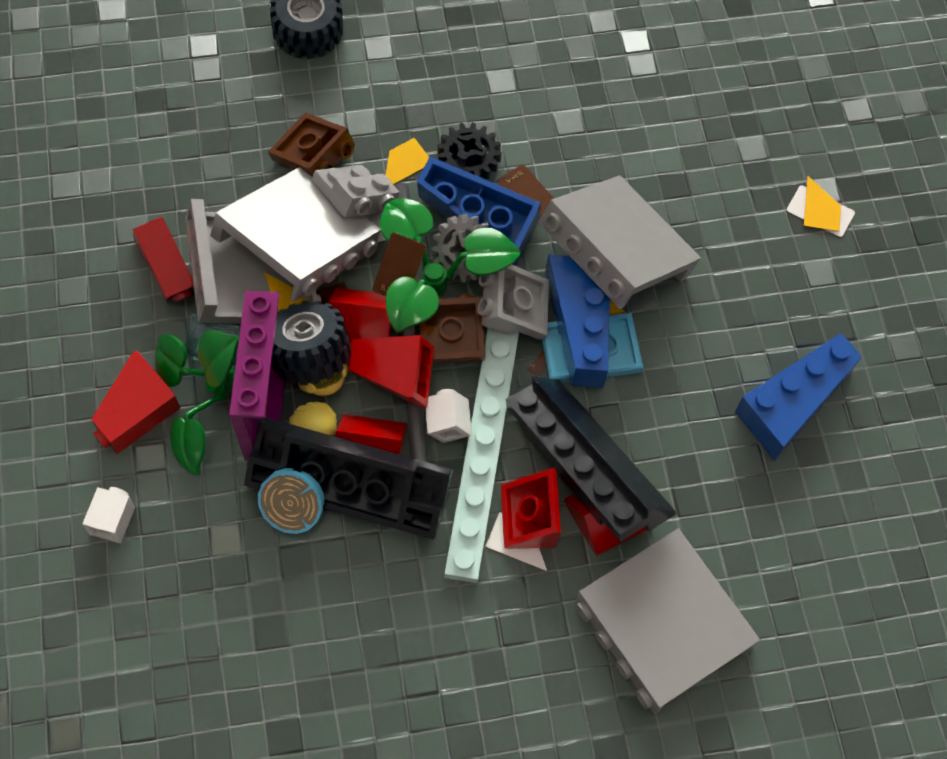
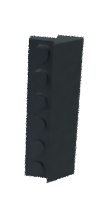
(588, 459)
(355, 476)

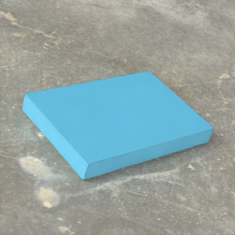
(623, 349)

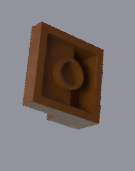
(313, 145)
(456, 330)

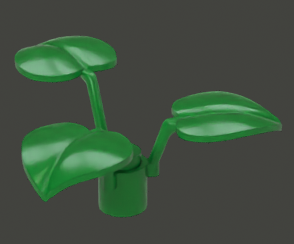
(414, 302)
(216, 355)

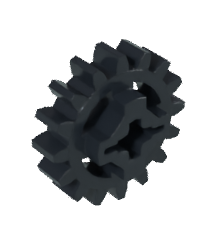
(468, 150)

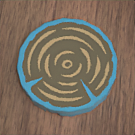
(291, 501)

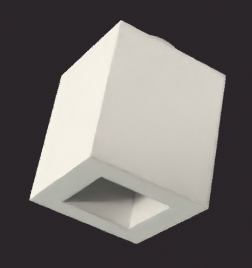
(448, 416)
(109, 514)

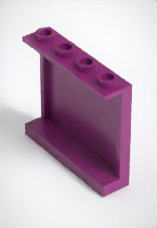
(256, 386)

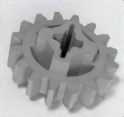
(449, 250)

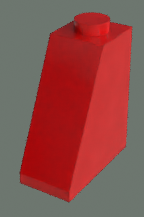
(163, 259)
(395, 365)
(133, 405)

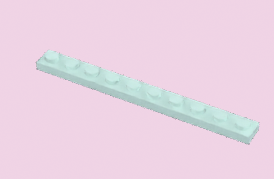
(481, 458)

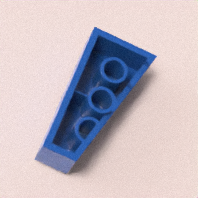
(460, 192)
(581, 320)
(791, 398)

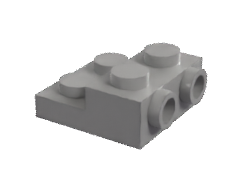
(355, 190)
(515, 302)

